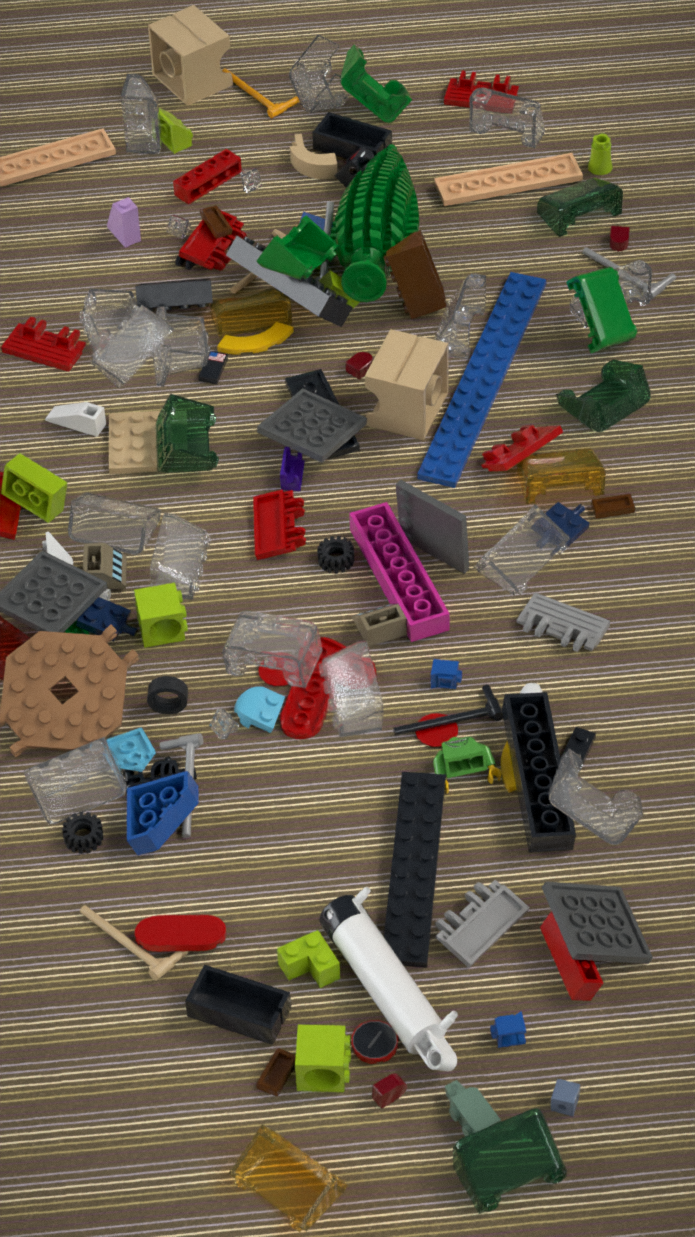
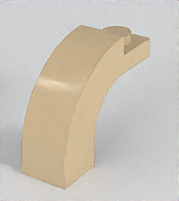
(311, 164)

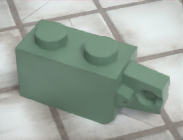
(470, 1108)

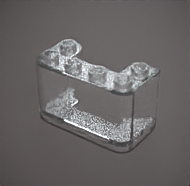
(274, 644)

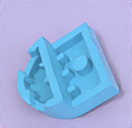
(259, 707)

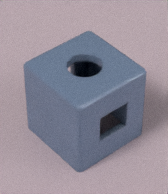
(565, 1097)

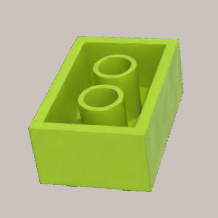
(34, 487)

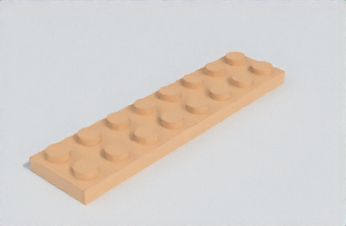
(55, 156)
(508, 179)

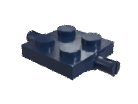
(569, 520)
(103, 614)

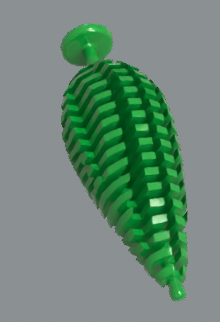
(372, 218)

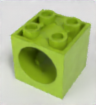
(160, 614)
(322, 1058)

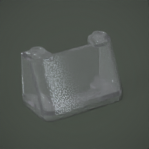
(635, 285)
(460, 309)
(523, 551)
(590, 807)

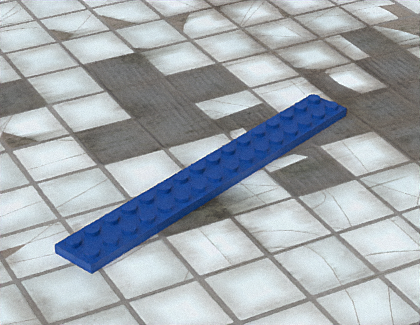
(481, 380)

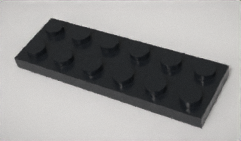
(317, 383)

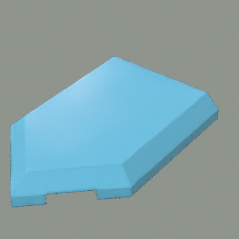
(132, 749)

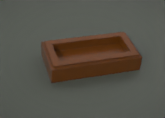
(216, 221)
(613, 506)
(276, 1072)

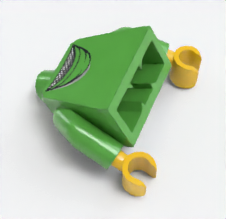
(464, 757)

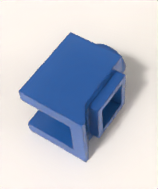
(445, 674)
(509, 1030)

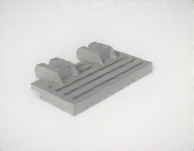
(563, 622)
(483, 922)

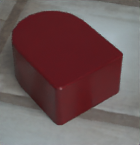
(619, 238)
(359, 364)
(388, 1090)

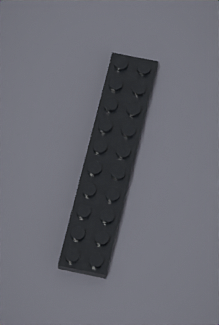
(414, 867)

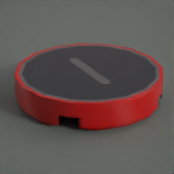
(374, 1041)

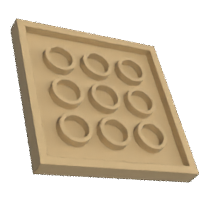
(132, 442)

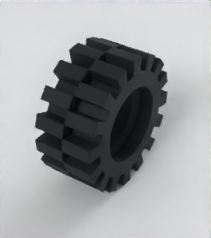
(335, 546)
(78, 823)

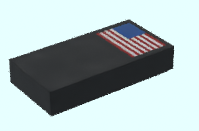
(213, 370)

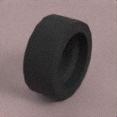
(166, 705)

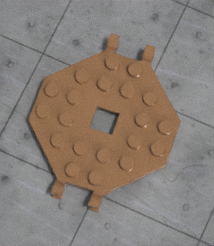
(40, 665)

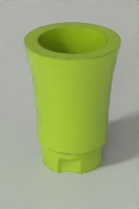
(600, 157)

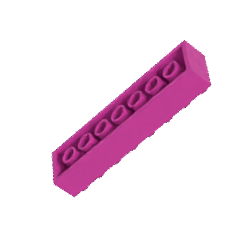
(399, 570)

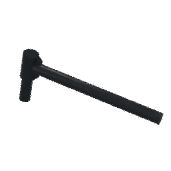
(491, 709)

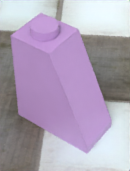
(125, 222)

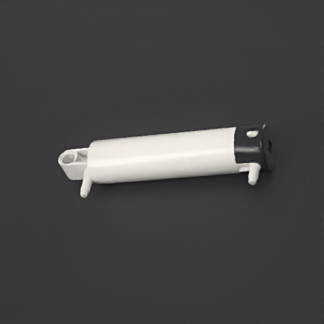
(388, 981)

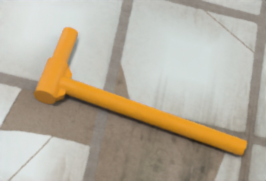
(273, 109)

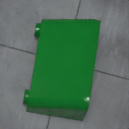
(384, 101)
(299, 251)
(603, 308)

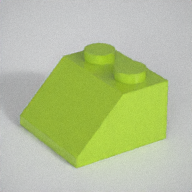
(173, 132)

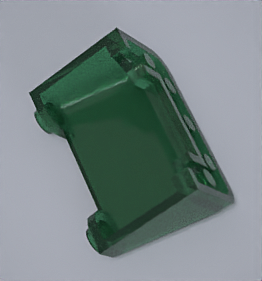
(562, 206)
(619, 395)
(184, 436)
(507, 1158)

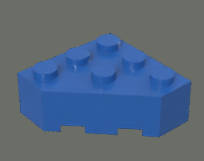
(158, 810)

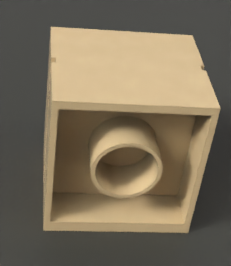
(188, 54)
(409, 382)

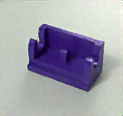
(291, 470)

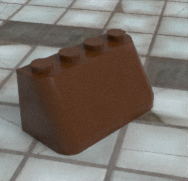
(416, 276)

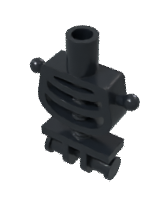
(158, 767)

